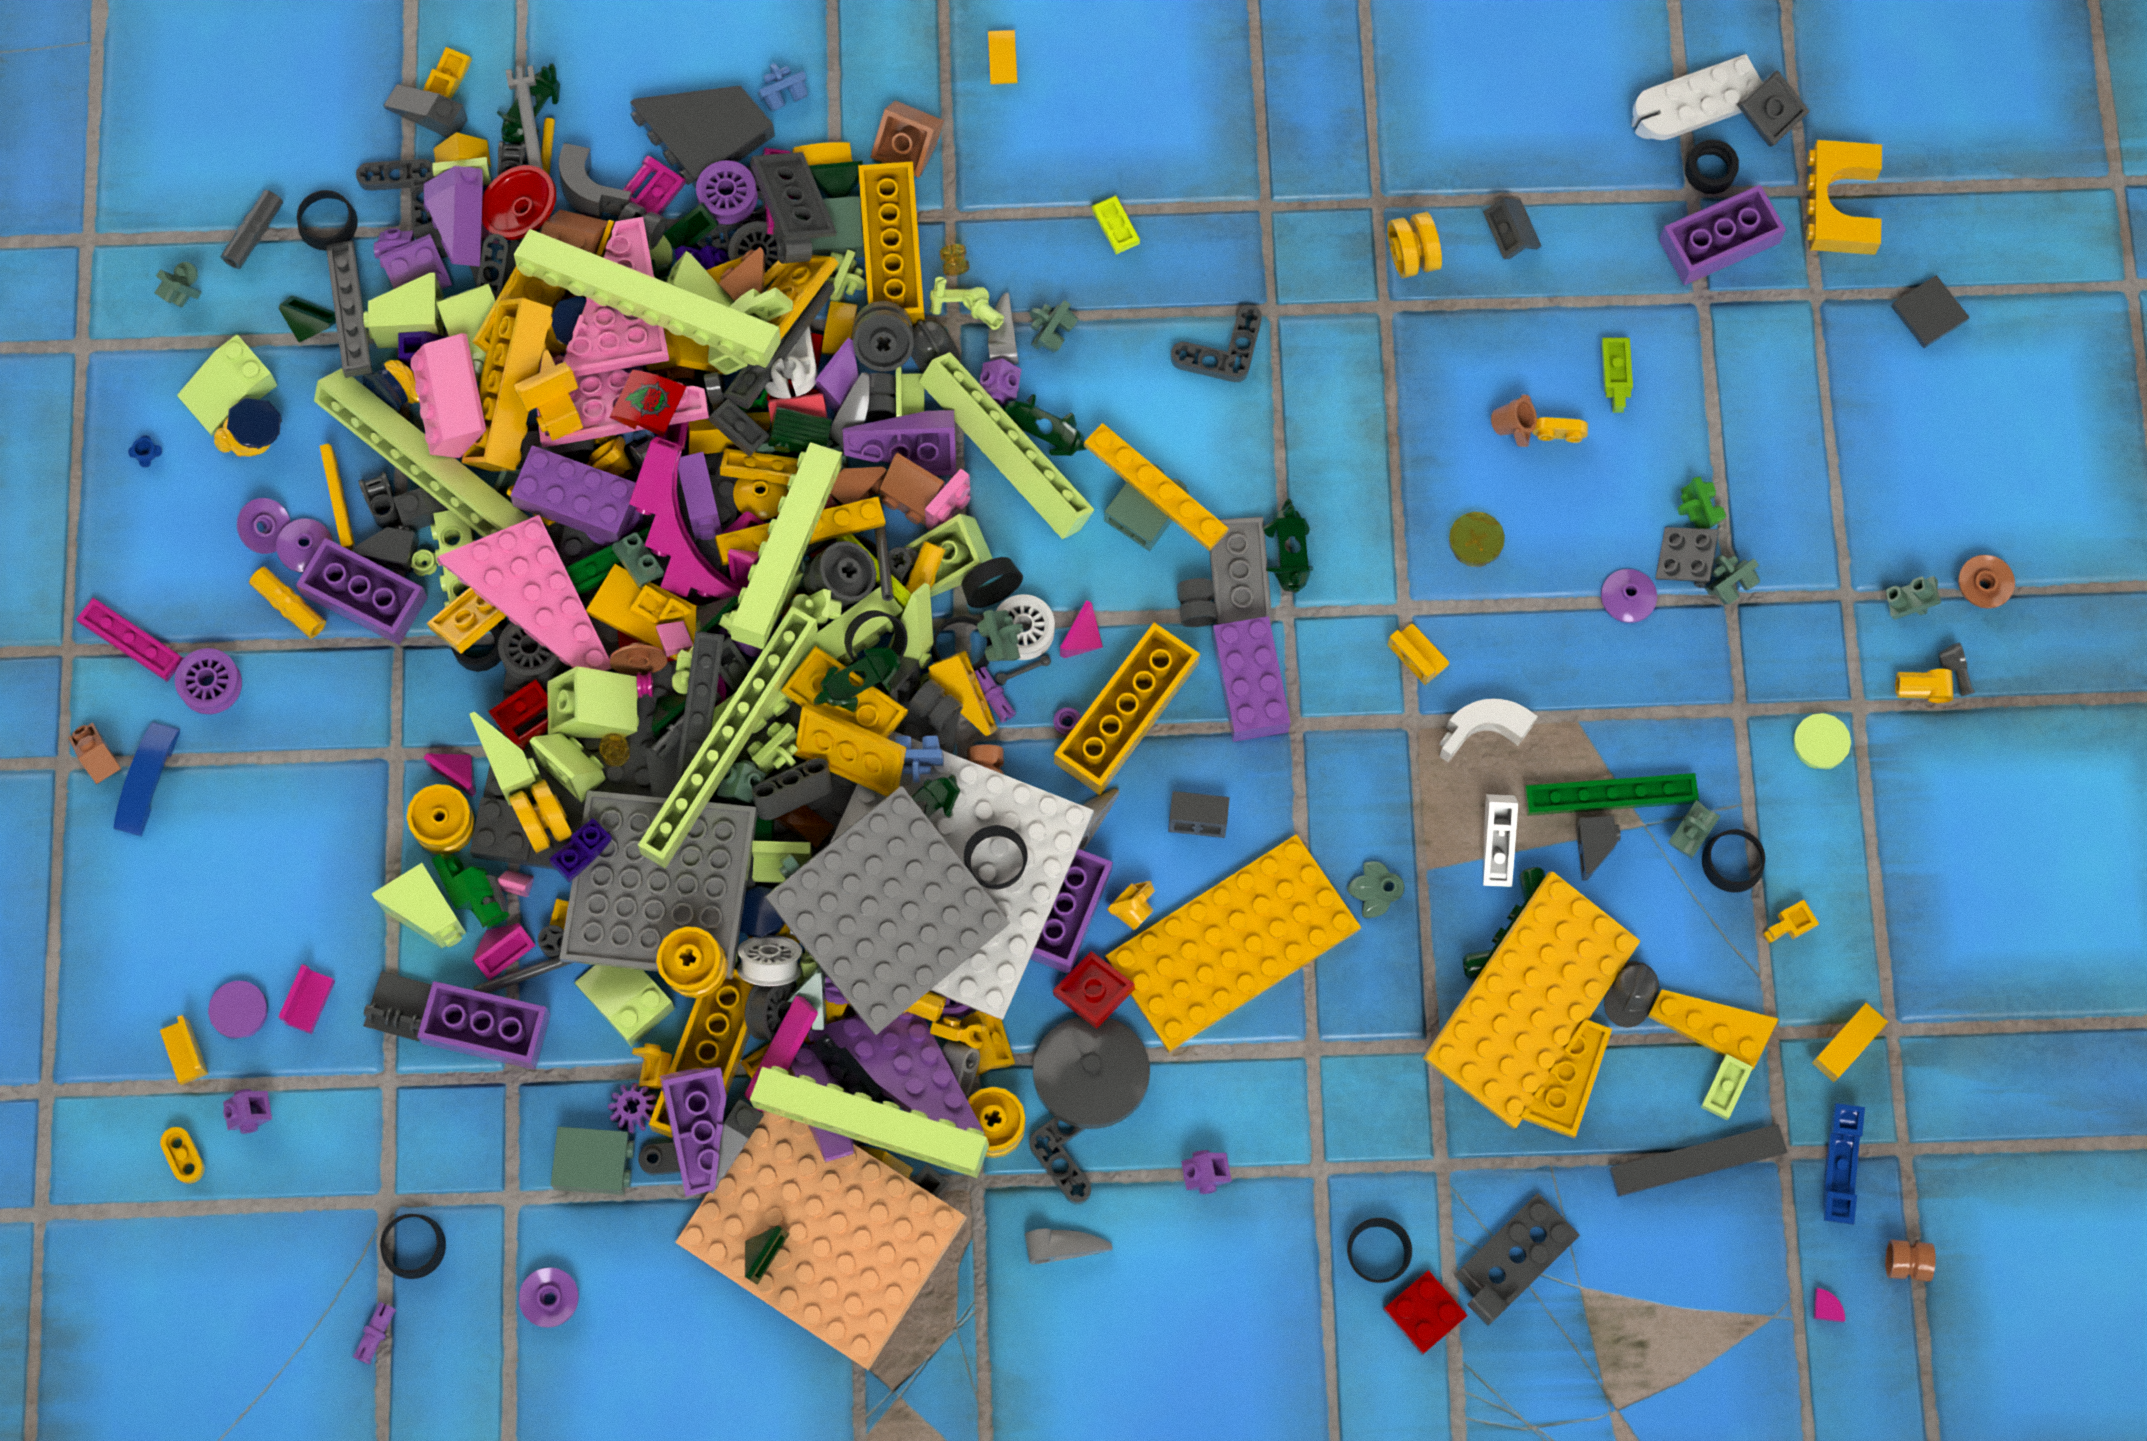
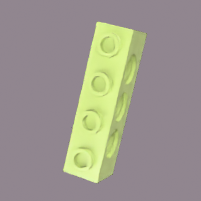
(446, 527)

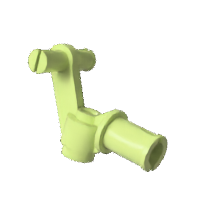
(974, 299)

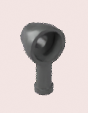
(1954, 660)

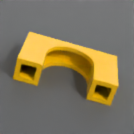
(1829, 227)

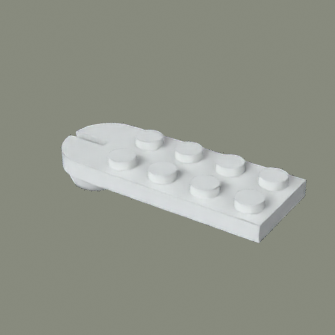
(1694, 99)
(798, 365)

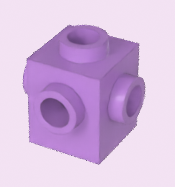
(390, 240)
(1000, 380)
(247, 1110)
(1200, 1173)

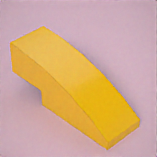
(706, 438)
(1849, 1042)

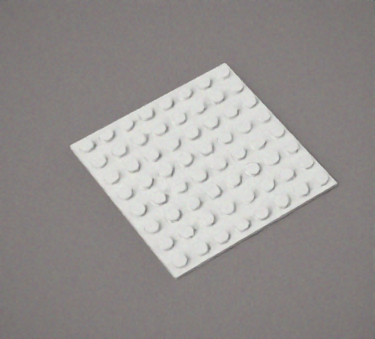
(1052, 836)

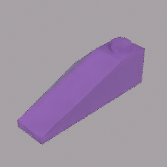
(456, 212)
(920, 437)
(695, 1115)

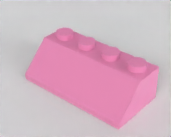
(448, 396)

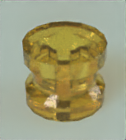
(954, 260)
(611, 744)

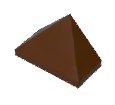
(807, 825)

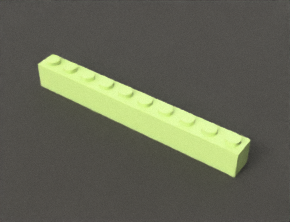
(647, 298)
(409, 452)
(728, 737)

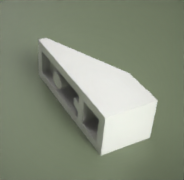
(1499, 839)

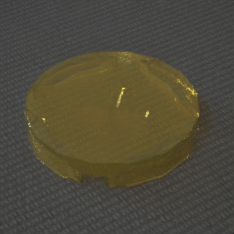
(1476, 539)

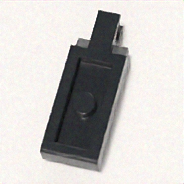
(845, 1067)

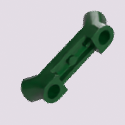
(1475, 962)

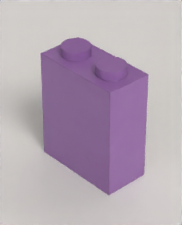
(699, 496)

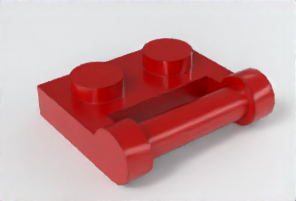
(519, 710)

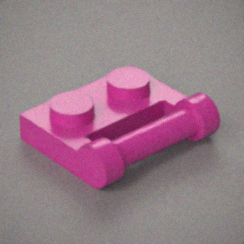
(659, 190)

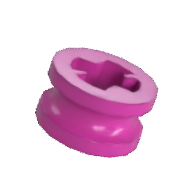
(645, 684)

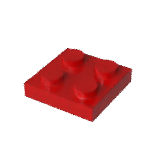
(1093, 989)
(1425, 1312)

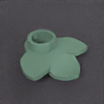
(1372, 891)

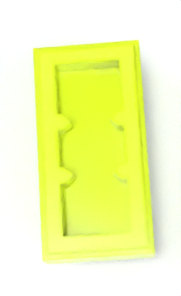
(1115, 225)

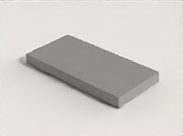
(1240, 572)

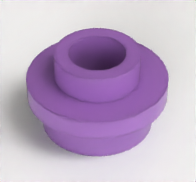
(1063, 714)

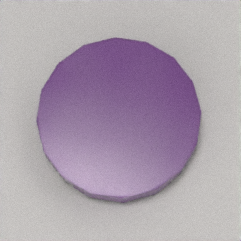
(238, 1009)

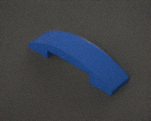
(143, 778)
(1842, 1163)

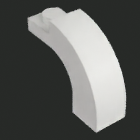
(1487, 715)

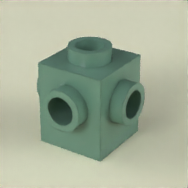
(739, 782)

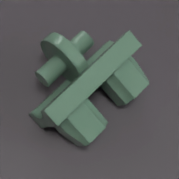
(176, 286)
(1060, 316)
(637, 559)
(1743, 572)
(1914, 597)
(1002, 634)
(1693, 829)

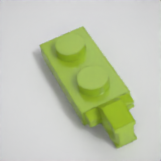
(1617, 371)

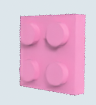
(953, 496)

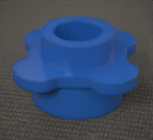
(141, 444)

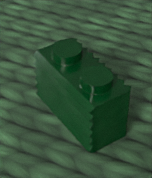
(796, 430)

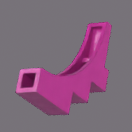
(657, 494)

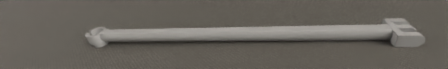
(522, 88)

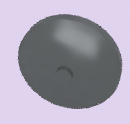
(1091, 1073)

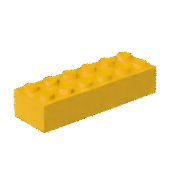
(891, 236)
(512, 357)
(1126, 708)
(712, 1038)

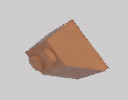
(906, 136)
(575, 230)
(909, 489)

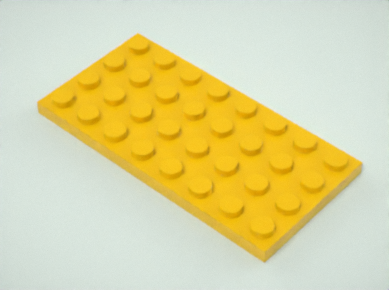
(1233, 942)
(1531, 999)

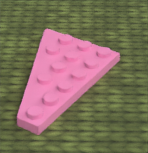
(605, 336)
(596, 401)
(529, 584)

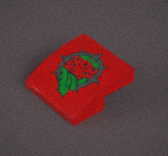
(648, 402)

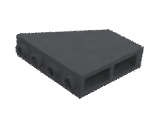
(703, 127)

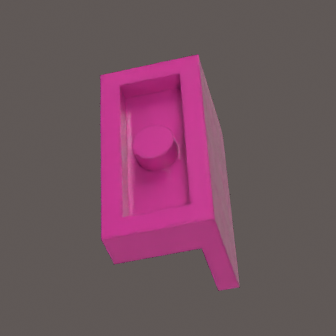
(306, 999)

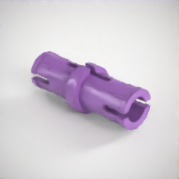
(994, 695)
(374, 1333)

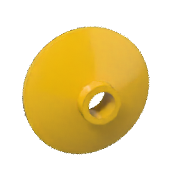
(761, 505)

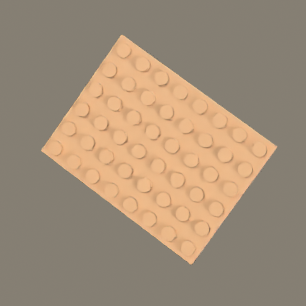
(855, 1240)

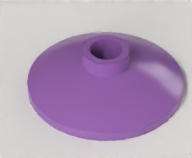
(273, 518)
(288, 548)
(1626, 607)
(538, 1286)

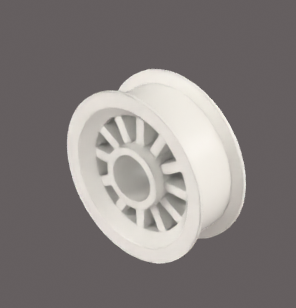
(1043, 613)
(769, 960)

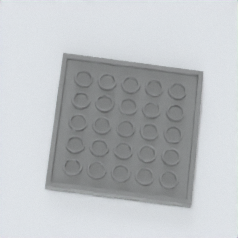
(629, 904)
(887, 910)

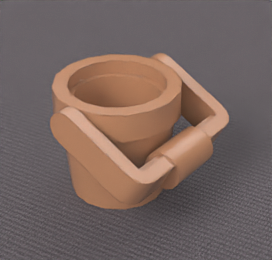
(1516, 418)

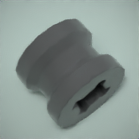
(550, 936)

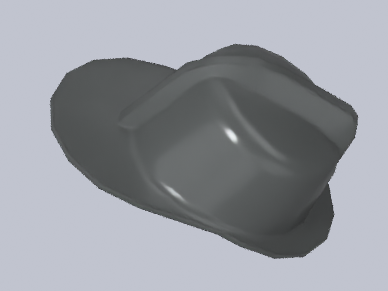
(931, 342)
(1631, 994)

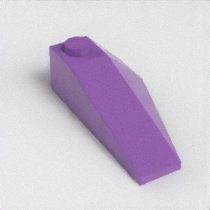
(830, 1144)

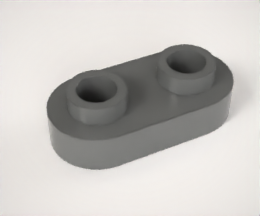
(667, 1159)

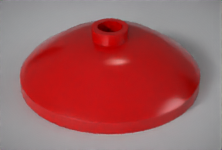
(518, 201)

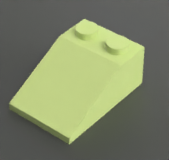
(465, 315)
(223, 381)
(963, 552)
(506, 759)
(568, 763)
(626, 999)

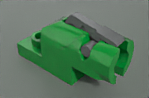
(472, 889)

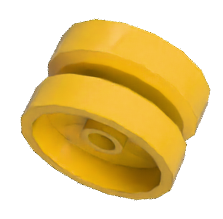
(1414, 244)
(437, 803)
(540, 816)
(689, 978)
(1004, 1107)

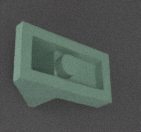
(814, 991)

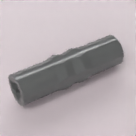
(252, 229)

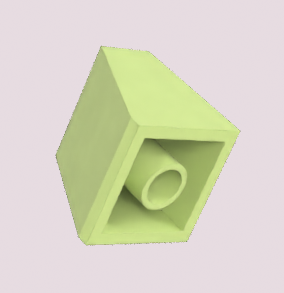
(405, 310)
(592, 703)
(421, 907)

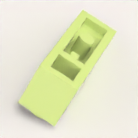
(918, 625)

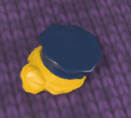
(563, 324)
(393, 384)
(249, 428)
(760, 917)

